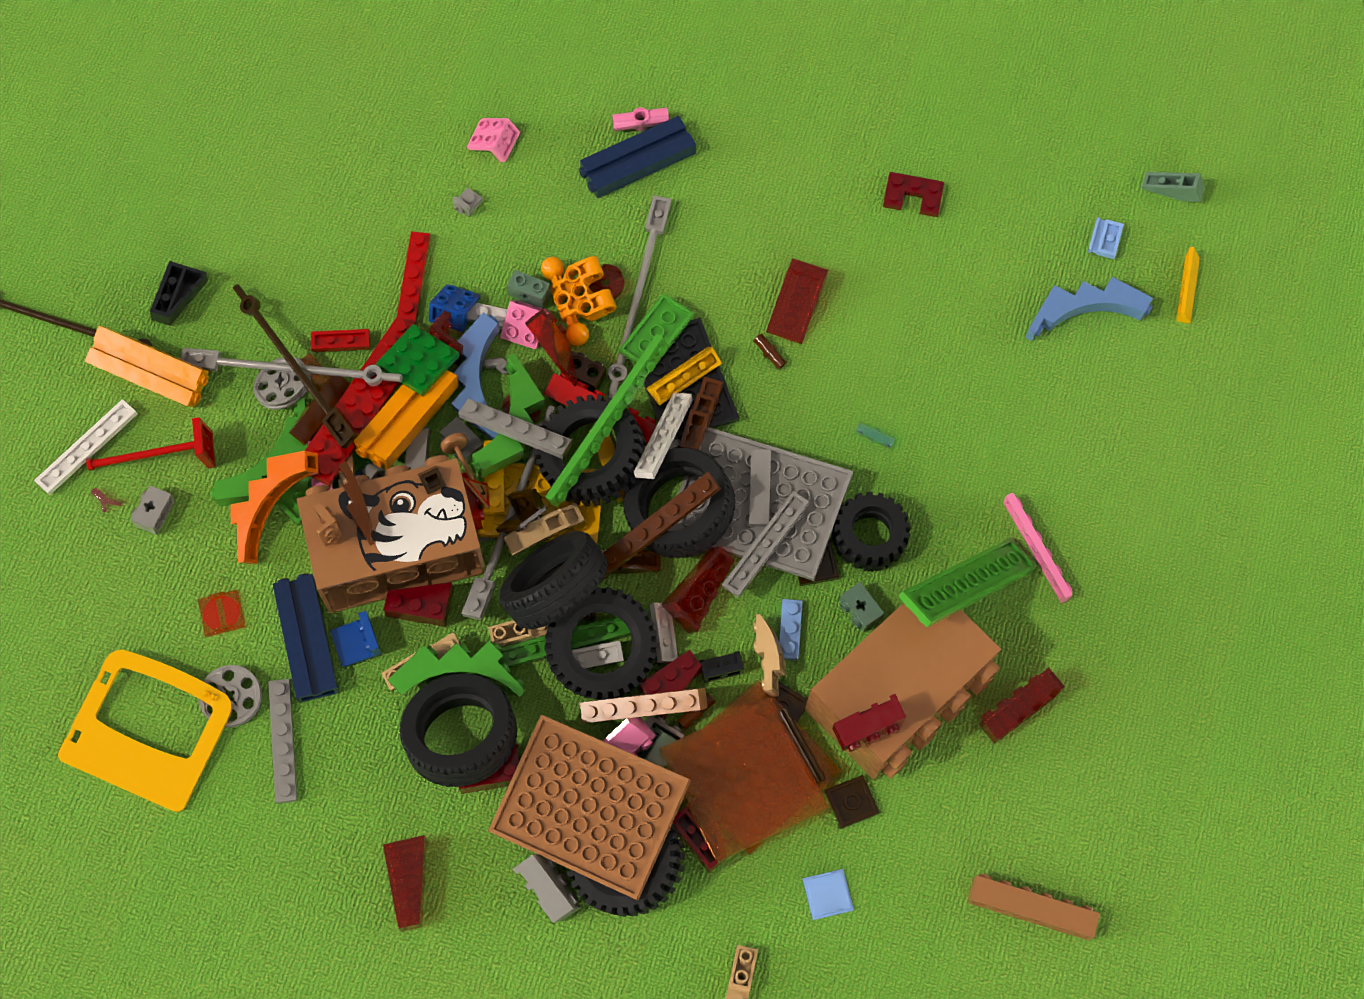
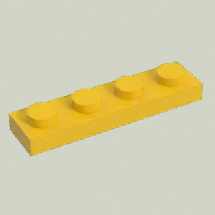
(496, 491)

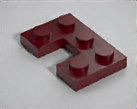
(903, 184)

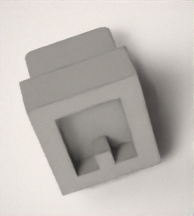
(659, 722)

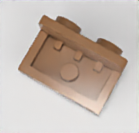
(329, 531)

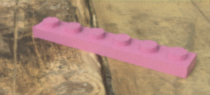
(1034, 541)

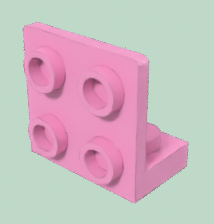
(495, 136)
(514, 324)

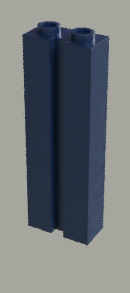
(637, 157)
(305, 638)

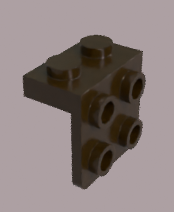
(528, 508)

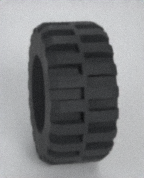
(871, 507)

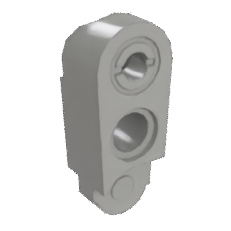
(418, 450)

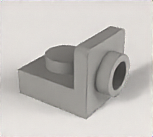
(467, 202)

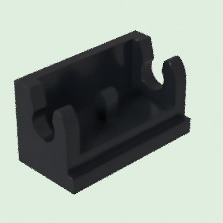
(722, 667)

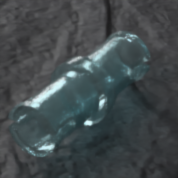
(875, 435)

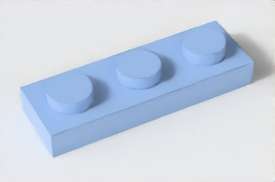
(790, 628)

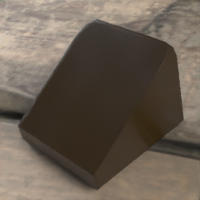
(431, 479)

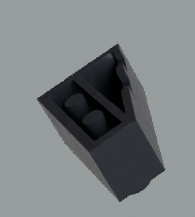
(176, 291)

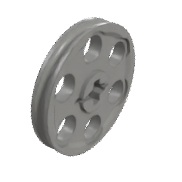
(286, 380)
(240, 695)

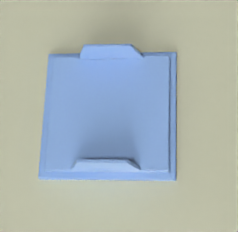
(828, 894)

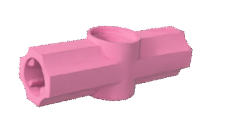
(630, 120)

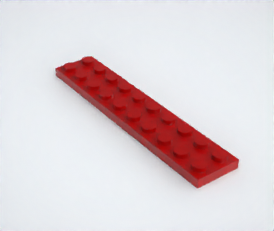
(359, 405)

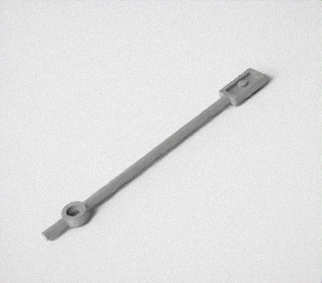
(655, 225)
(212, 359)
(483, 587)

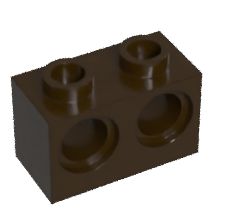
(588, 367)

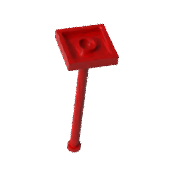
(202, 443)

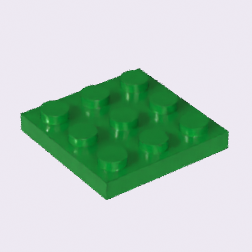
(419, 359)

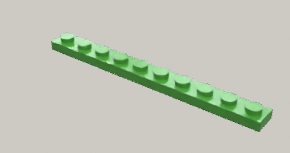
(604, 424)
(581, 637)

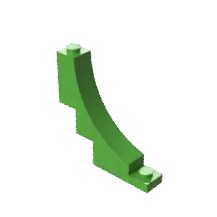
(524, 400)
(236, 488)

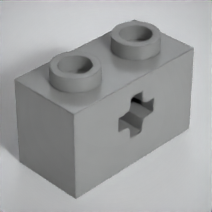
(147, 518)

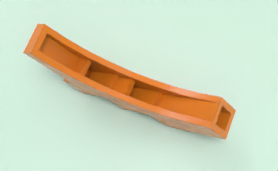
(251, 515)

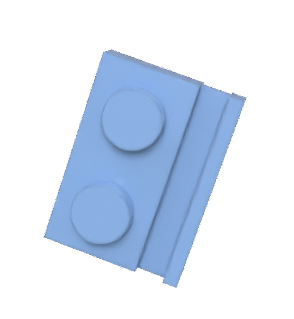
(1105, 238)

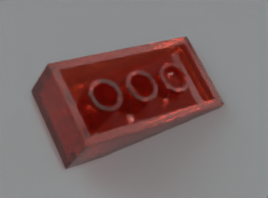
(797, 301)
(554, 342)

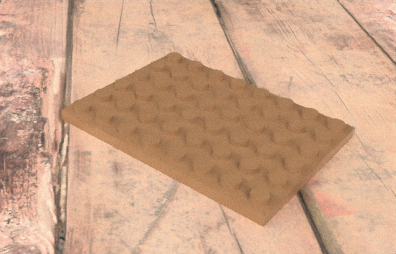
(590, 806)

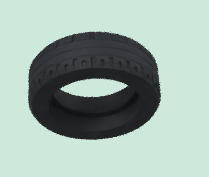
(707, 528)
(553, 580)
(474, 764)

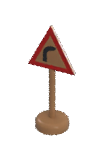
(454, 444)

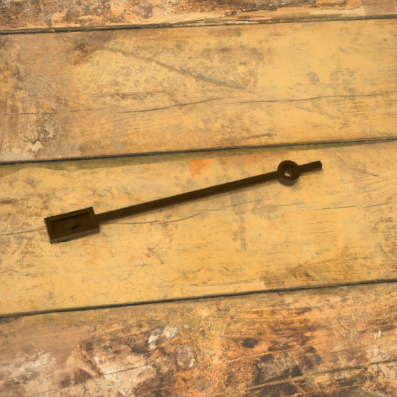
(55, 320)
(334, 420)

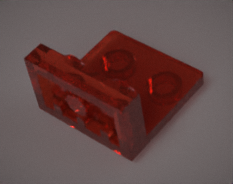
(440, 330)

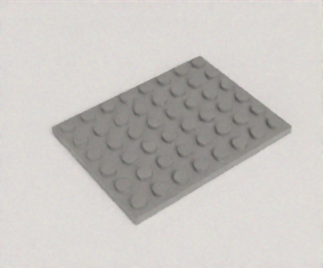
(814, 480)

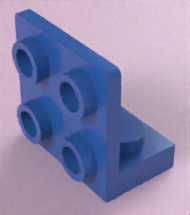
(456, 302)
(355, 641)

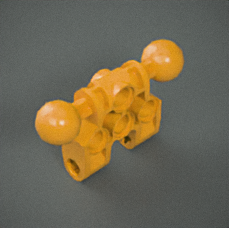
(575, 307)

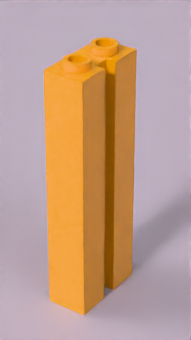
(147, 366)
(402, 421)

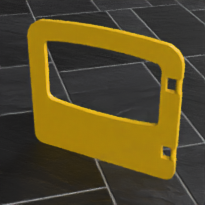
(133, 765)

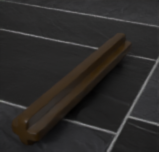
(802, 746)

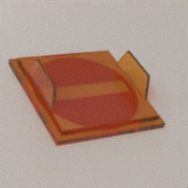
(221, 613)

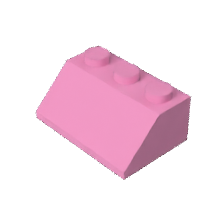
(631, 736)

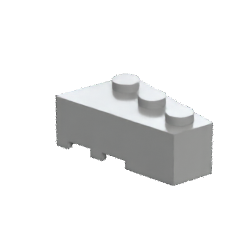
(549, 886)

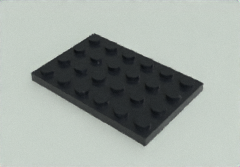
(688, 344)

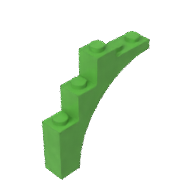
(456, 659)

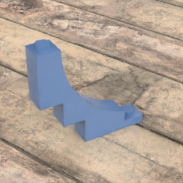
(1115, 298)
(469, 373)

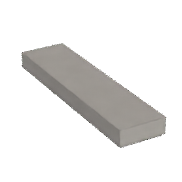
(760, 487)

